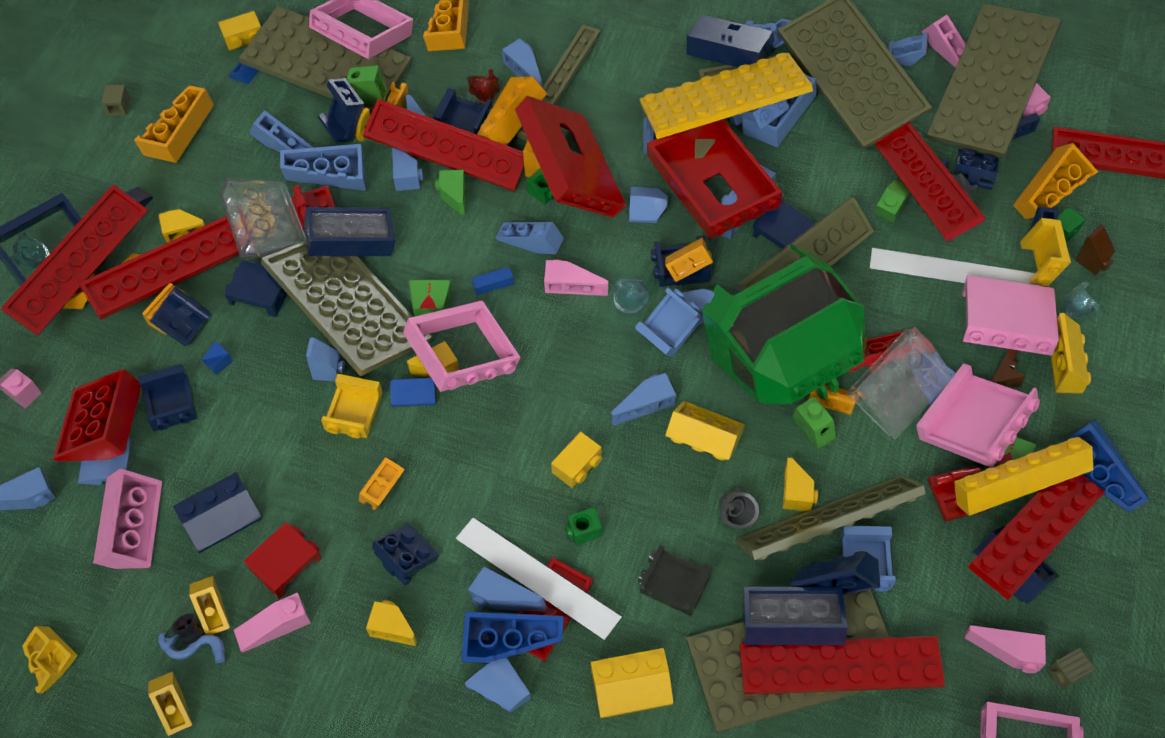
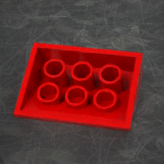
(99, 419)

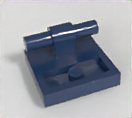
(977, 166)
(180, 316)
(404, 552)

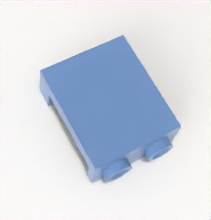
(763, 115)
(671, 322)
(874, 541)

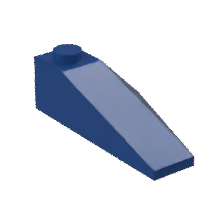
(1110, 469)
(503, 635)

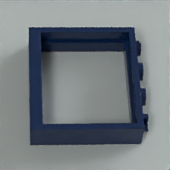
(30, 218)

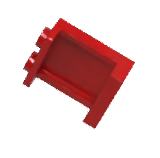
(282, 558)

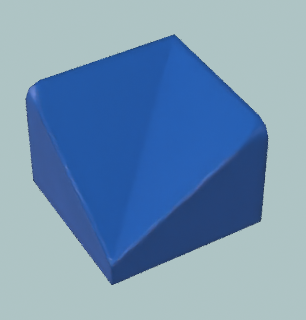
(217, 358)

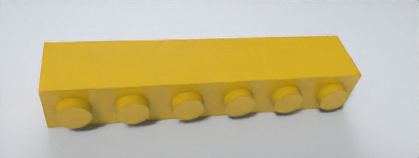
(1023, 475)

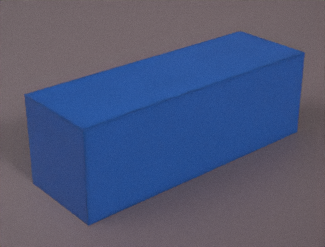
(492, 281)

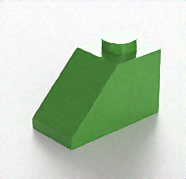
(452, 189)
(892, 201)

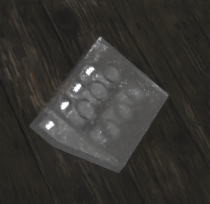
(260, 216)
(901, 382)

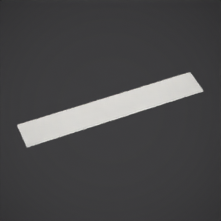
(941, 268)
(539, 578)

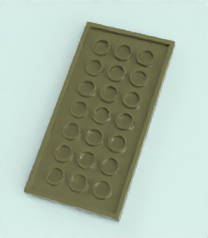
(309, 59)
(854, 71)
(994, 80)
(344, 304)
(720, 676)

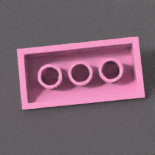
(128, 521)

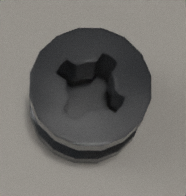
(187, 629)

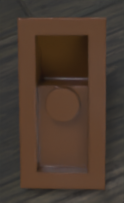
(1006, 374)

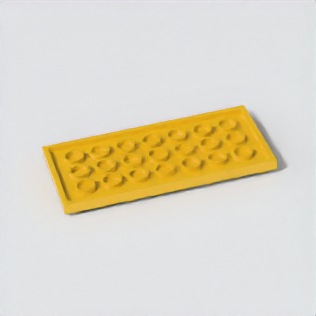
(724, 95)

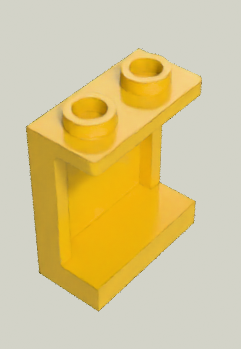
(1049, 250)
(353, 406)

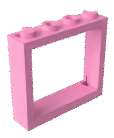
(323, 21)
(455, 317)
(991, 710)

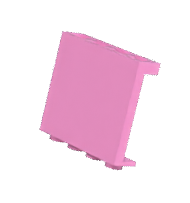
(1010, 315)
(976, 417)

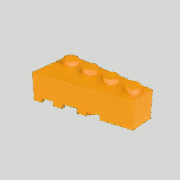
(448, 26)
(502, 120)
(177, 125)
(1055, 180)

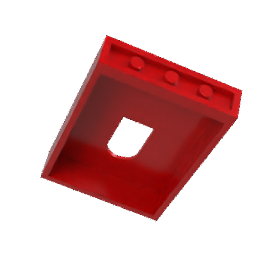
(730, 158)
(572, 177)

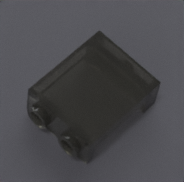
(674, 581)

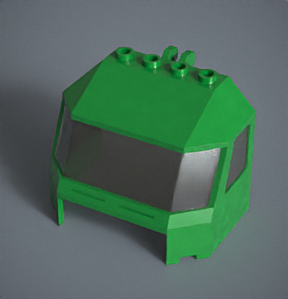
(788, 332)

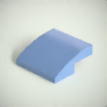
(97, 471)

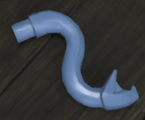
(215, 642)

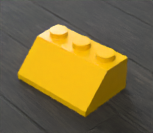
(1069, 358)
(705, 430)
(632, 683)

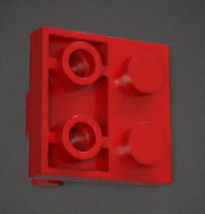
(315, 198)
(944, 492)

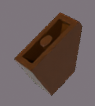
(1096, 251)

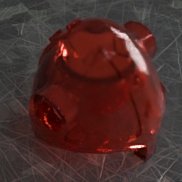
(483, 86)

